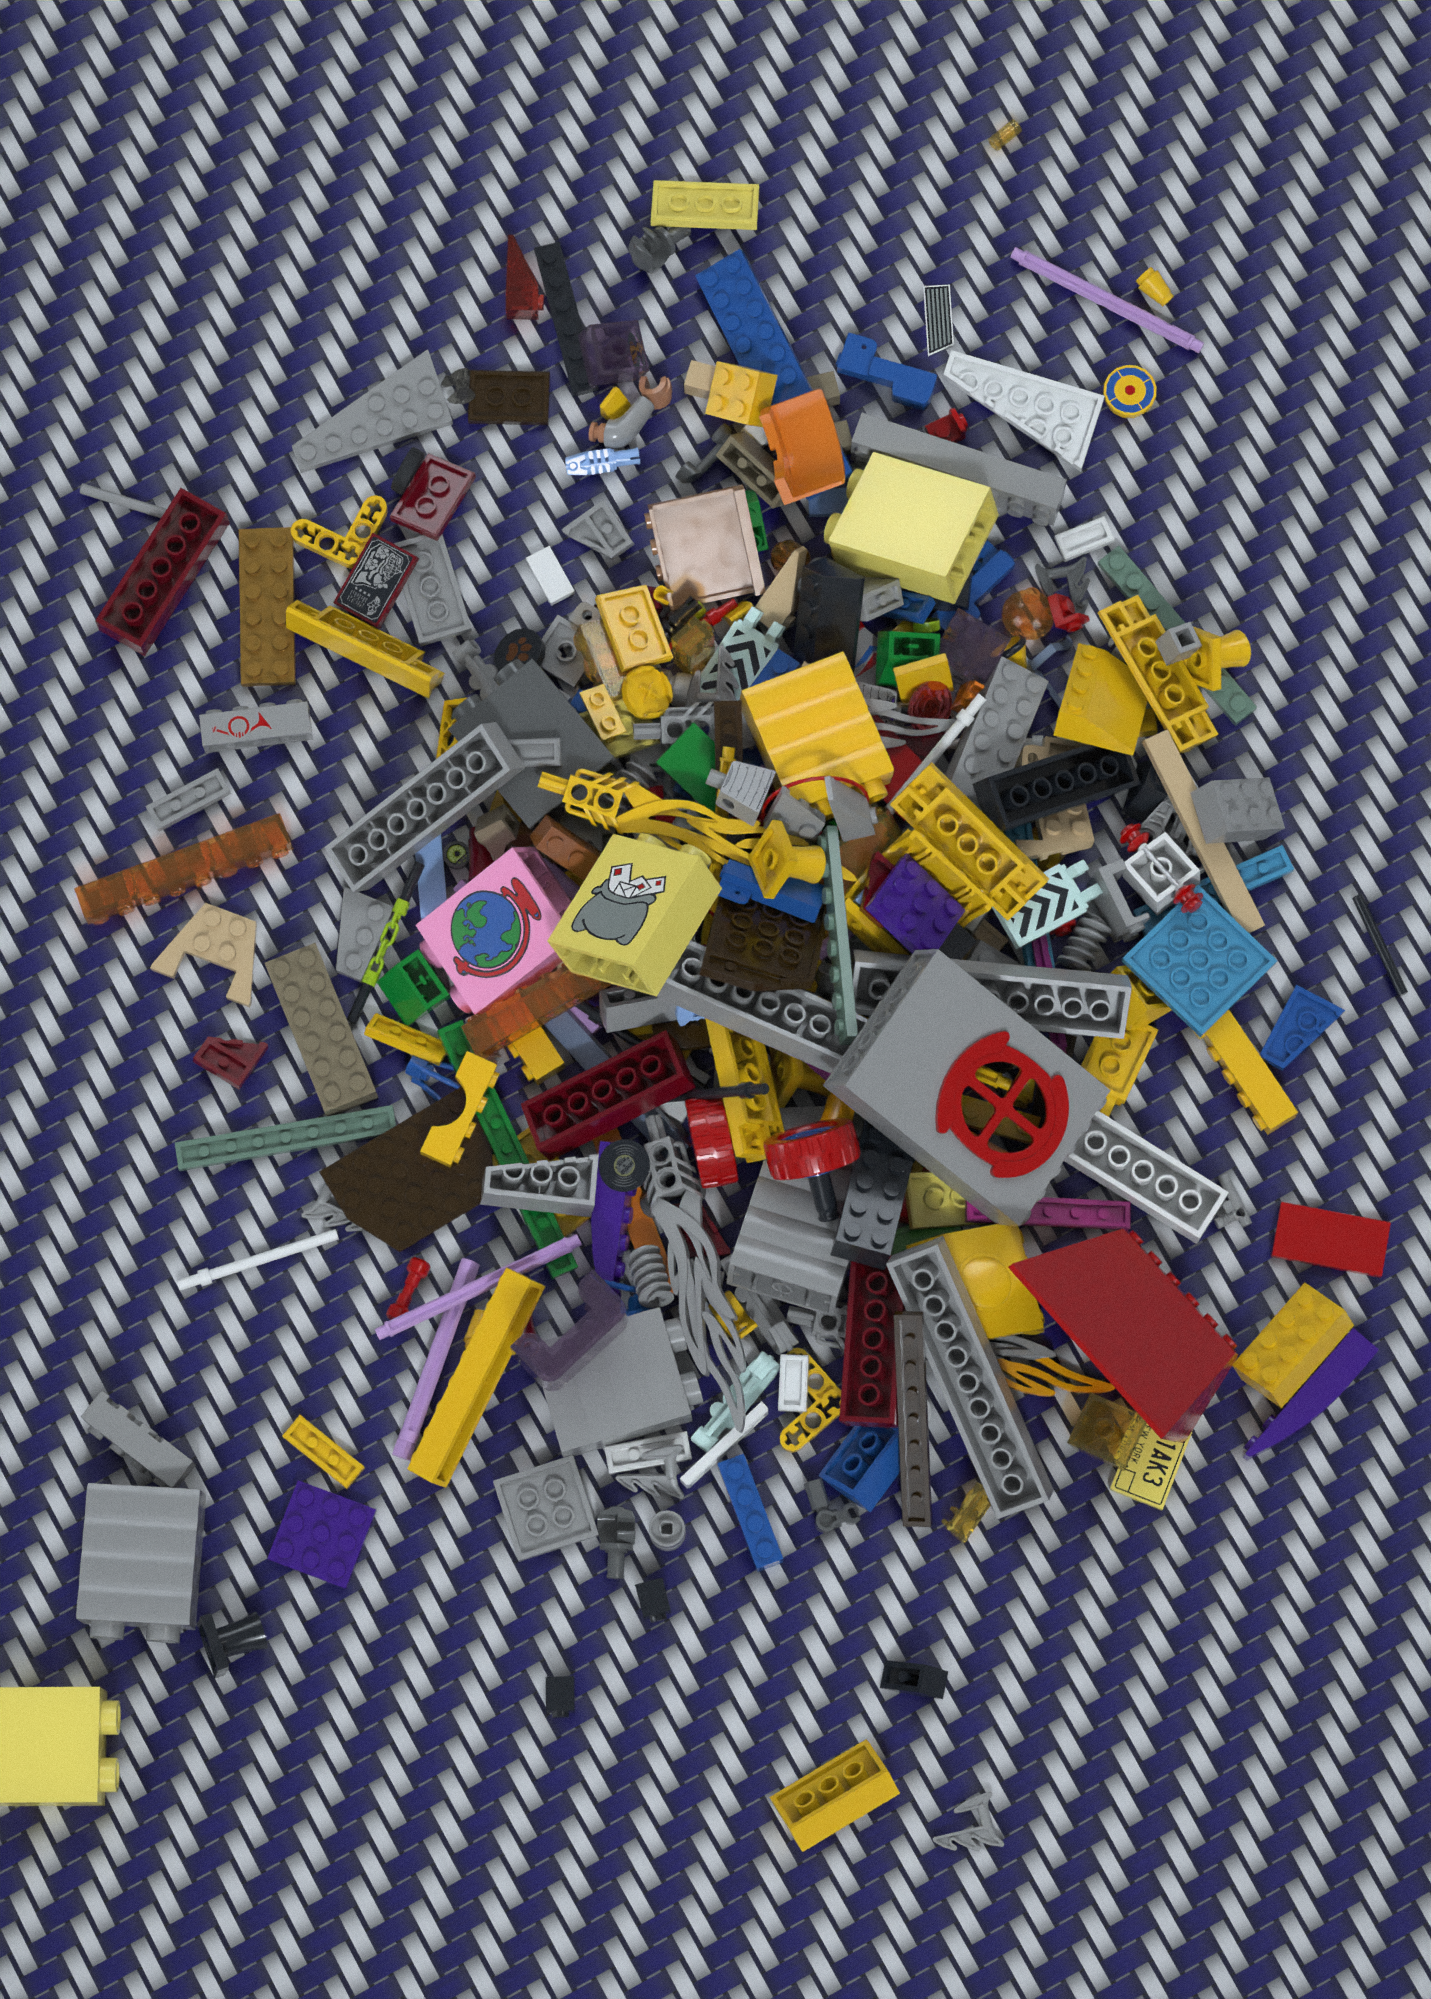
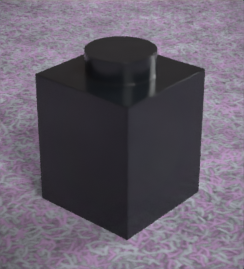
(653, 1600)
(560, 1696)

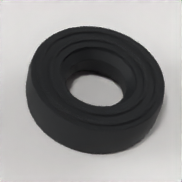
(407, 470)

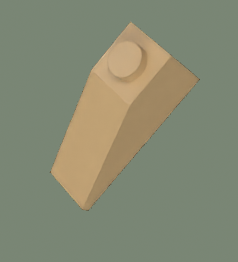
(782, 597)

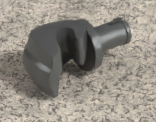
(655, 246)
(617, 1537)

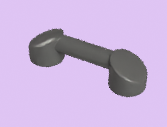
(689, 473)

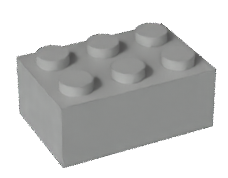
(1237, 810)

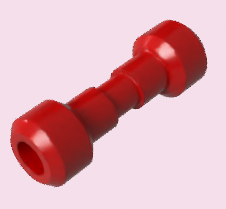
(417, 1269)

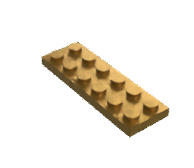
(265, 594)

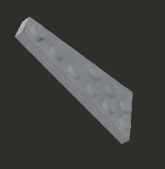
(391, 412)

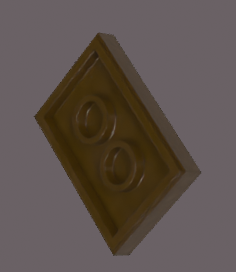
(509, 397)

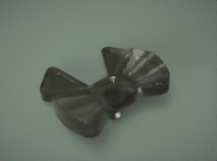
(460, 379)

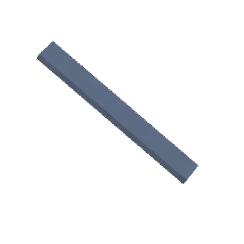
(589, 1053)

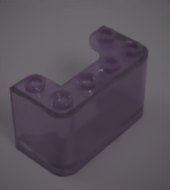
(579, 1345)

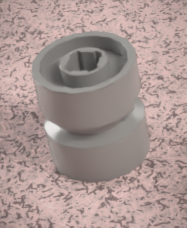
(680, 686)
(667, 1530)

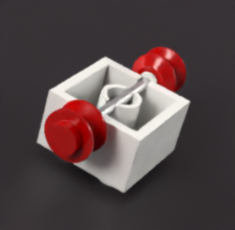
(1160, 871)

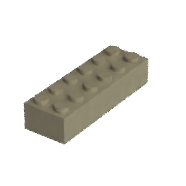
(321, 1030)

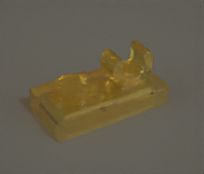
(970, 1513)

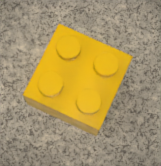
(740, 393)

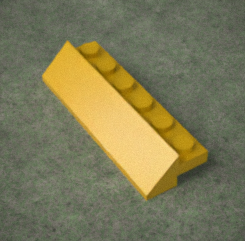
(364, 646)
(1168, 687)
(969, 840)
(752, 1119)

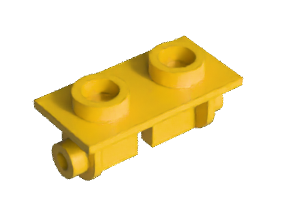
(602, 713)

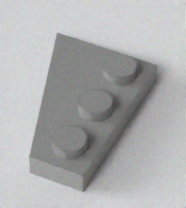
(360, 932)

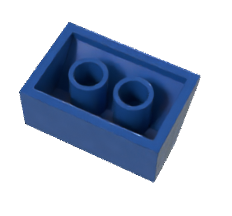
(864, 1465)

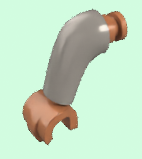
(623, 430)

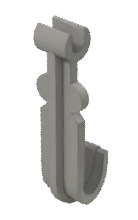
(482, 674)
(766, 1315)

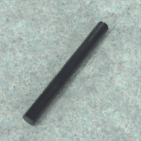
(1380, 945)

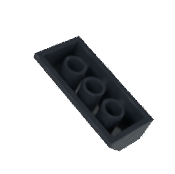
(828, 612)

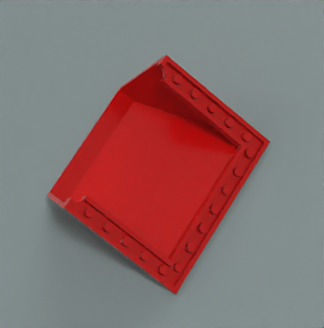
(1134, 1326)

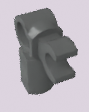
(827, 1520)

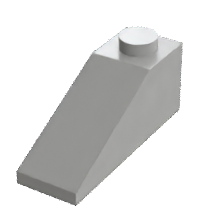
(850, 810)

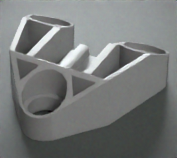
(1157, 823)

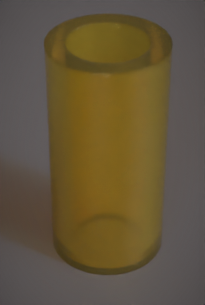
(1004, 135)

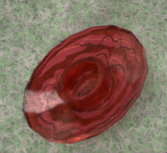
(930, 701)

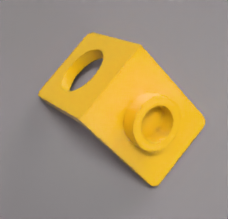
(742, 1321)

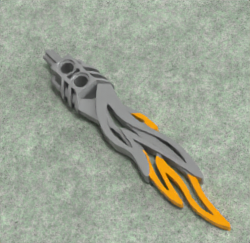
(1024, 1349)

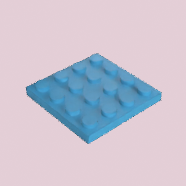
(1199, 962)

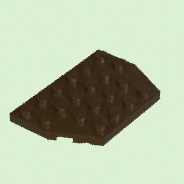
(762, 947)
(399, 1191)

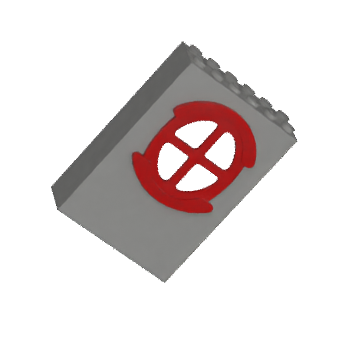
(920, 1056)

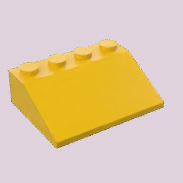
(1101, 702)

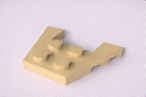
(1060, 833)
(219, 939)

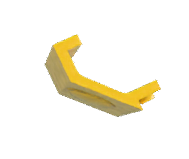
(936, 864)
(996, 1293)

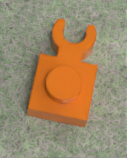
(966, 694)

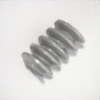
(637, 771)
(1084, 942)
(650, 1277)

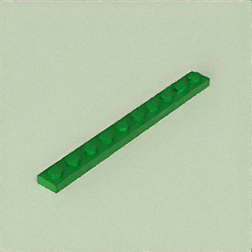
(507, 1150)

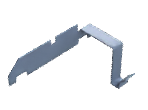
(1043, 656)

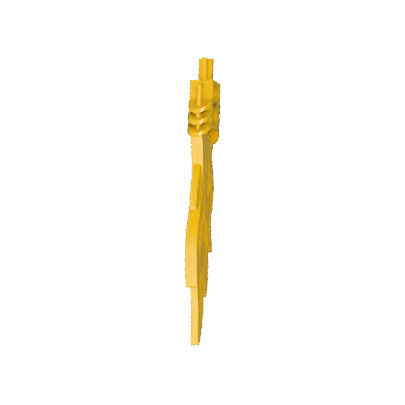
(647, 805)

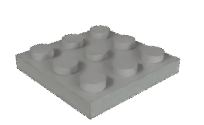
(545, 1508)

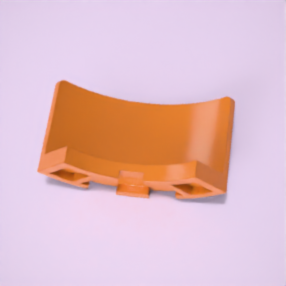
(805, 446)

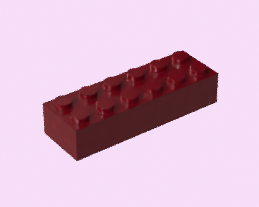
(162, 571)
(607, 1095)
(869, 1350)

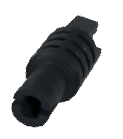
(677, 620)

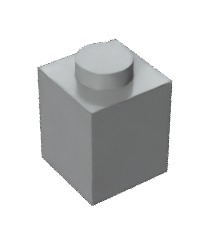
(1178, 643)

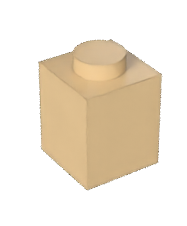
(699, 379)

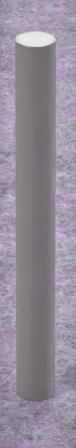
(122, 500)

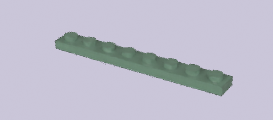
(1133, 582)
(838, 942)
(284, 1138)

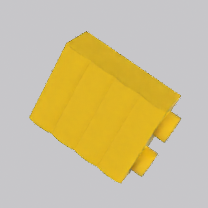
(817, 726)

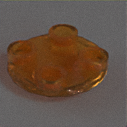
(1027, 614)

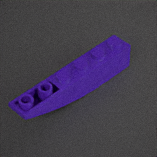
(609, 1228)
(1316, 1393)

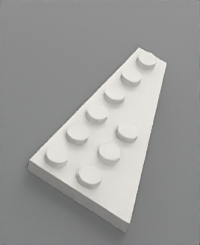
(1043, 409)

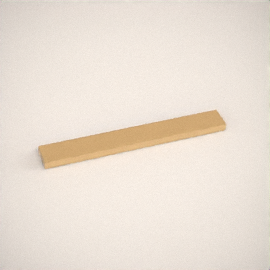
(1213, 856)

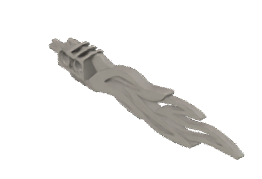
(705, 714)
(688, 1285)

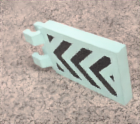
(748, 650)
(1051, 905)

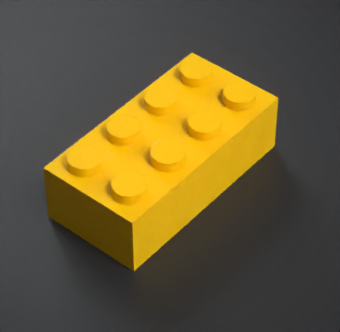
(1293, 1345)

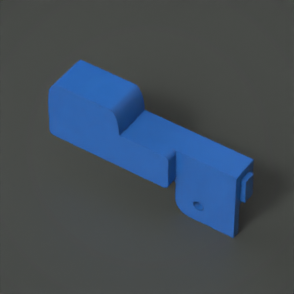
(908, 384)
(988, 574)
(794, 897)

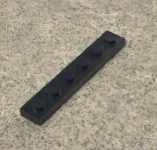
(564, 315)

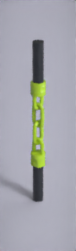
(400, 909)

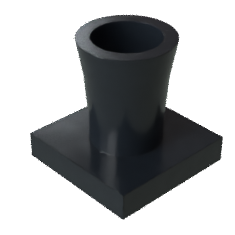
(229, 1640)

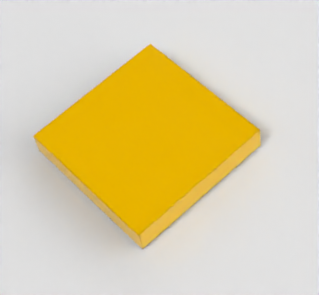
(912, 675)

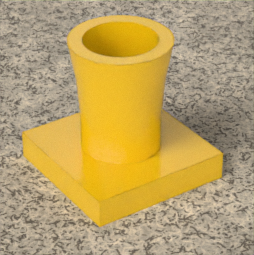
(1217, 653)
(776, 860)
(791, 1073)

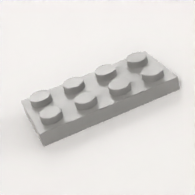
(434, 592)

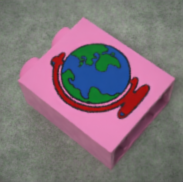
(496, 930)

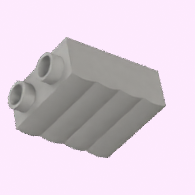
(785, 1246)
(626, 1388)
(140, 1560)

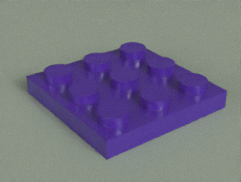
(914, 907)
(322, 1534)

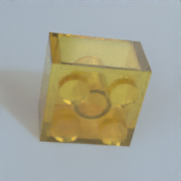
(1107, 1431)

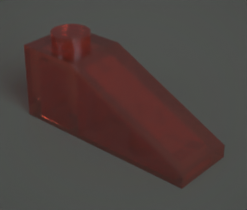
(521, 287)

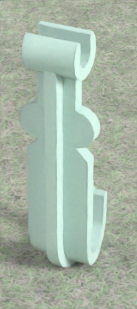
(754, 1382)

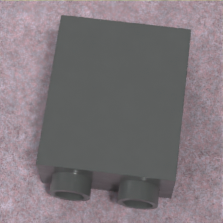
(534, 708)

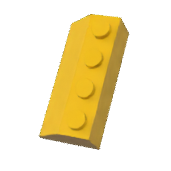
(834, 1795)

